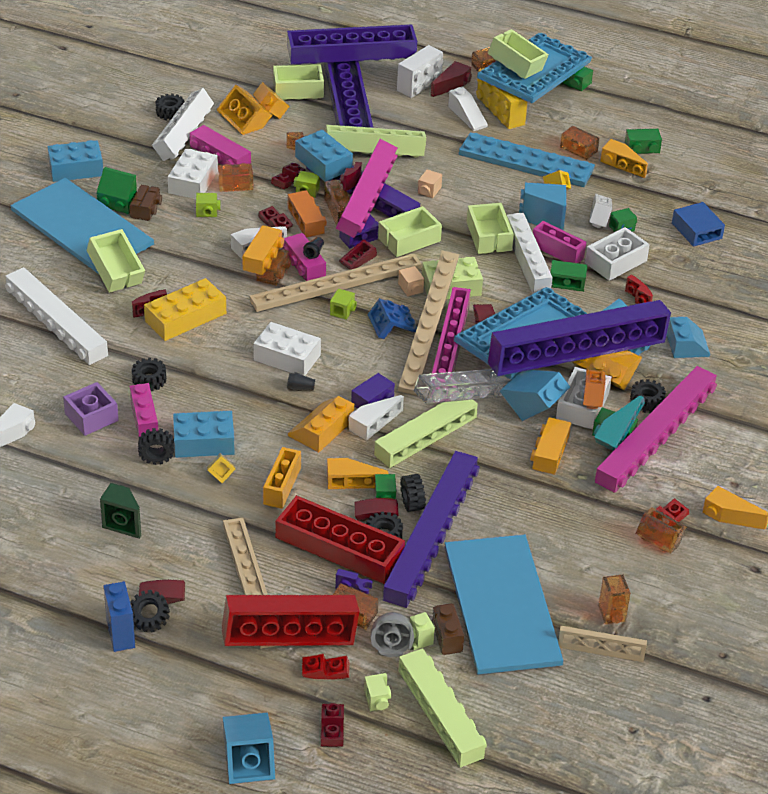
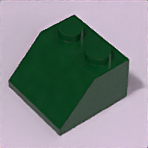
(120, 511)

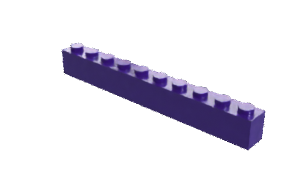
(430, 530)

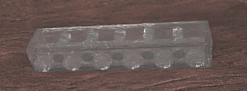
(459, 386)

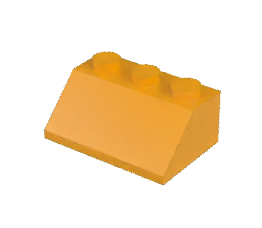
(243, 111)
(617, 365)
(323, 423)

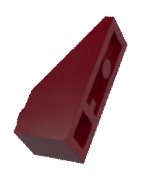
(453, 77)

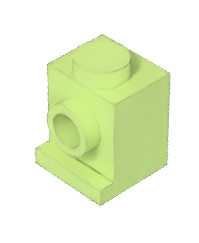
(423, 631)
(377, 691)

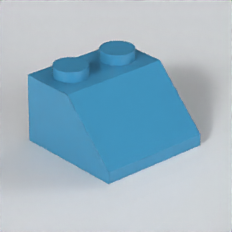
(686, 339)

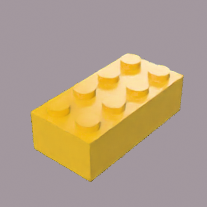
(504, 105)
(185, 309)

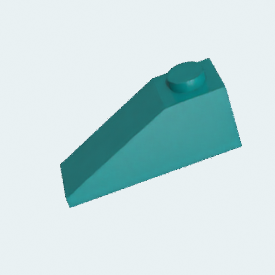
(616, 427)

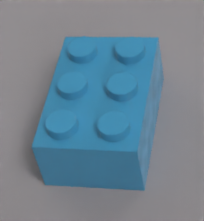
(323, 155)
(75, 160)
(203, 434)

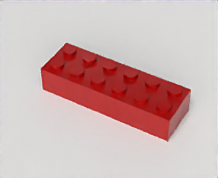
(339, 538)
(289, 620)

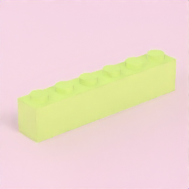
(365, 139)
(424, 431)
(442, 707)

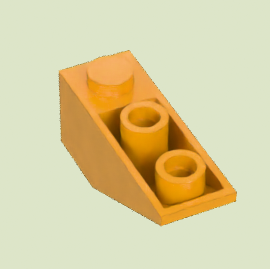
(623, 157)

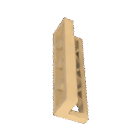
(602, 643)

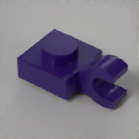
(351, 580)

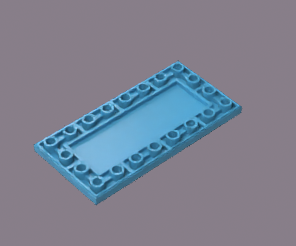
(561, 64)
(73, 217)
(534, 309)
(502, 604)

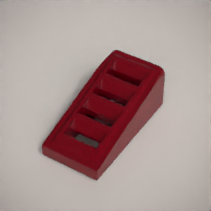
(363, 246)

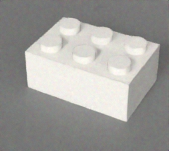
(419, 71)
(192, 173)
(617, 253)
(287, 349)
(570, 404)

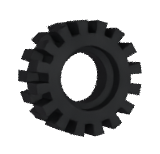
(168, 105)
(149, 366)
(651, 389)
(156, 438)
(413, 492)
(387, 522)
(155, 621)

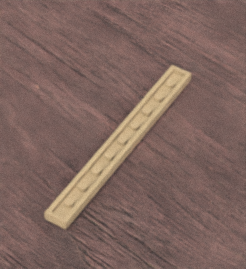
(331, 283)
(428, 322)

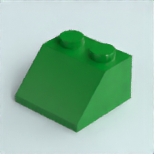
(116, 189)

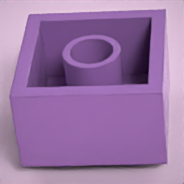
(90, 408)

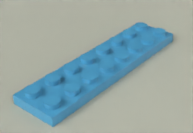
(524, 158)

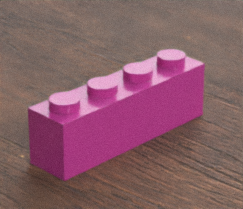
(227, 151)

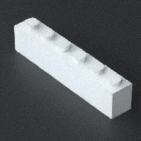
(183, 122)
(529, 254)

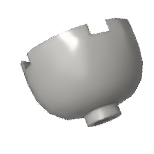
(392, 634)

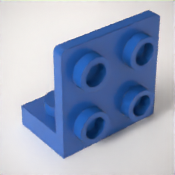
(387, 314)

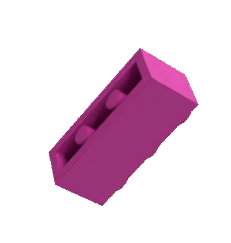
(559, 243)
(306, 267)
(143, 408)

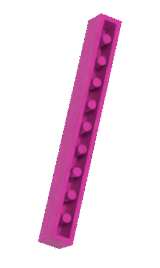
(655, 429)

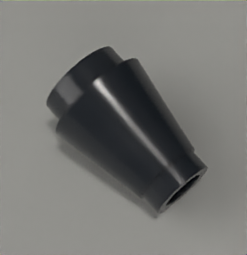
(313, 248)
(300, 382)

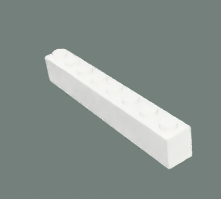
(56, 316)

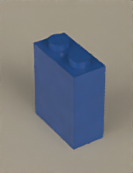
(698, 224)
(119, 616)

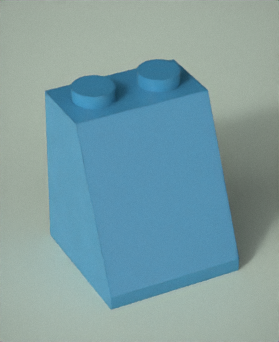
(544, 203)
(534, 391)
(249, 748)

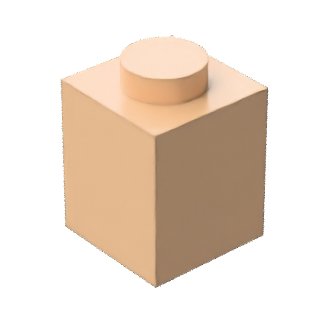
(429, 183)
(411, 281)

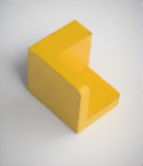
(558, 177)
(221, 468)

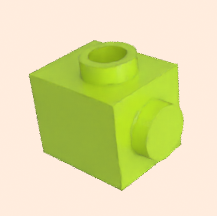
(307, 181)
(207, 204)
(342, 304)

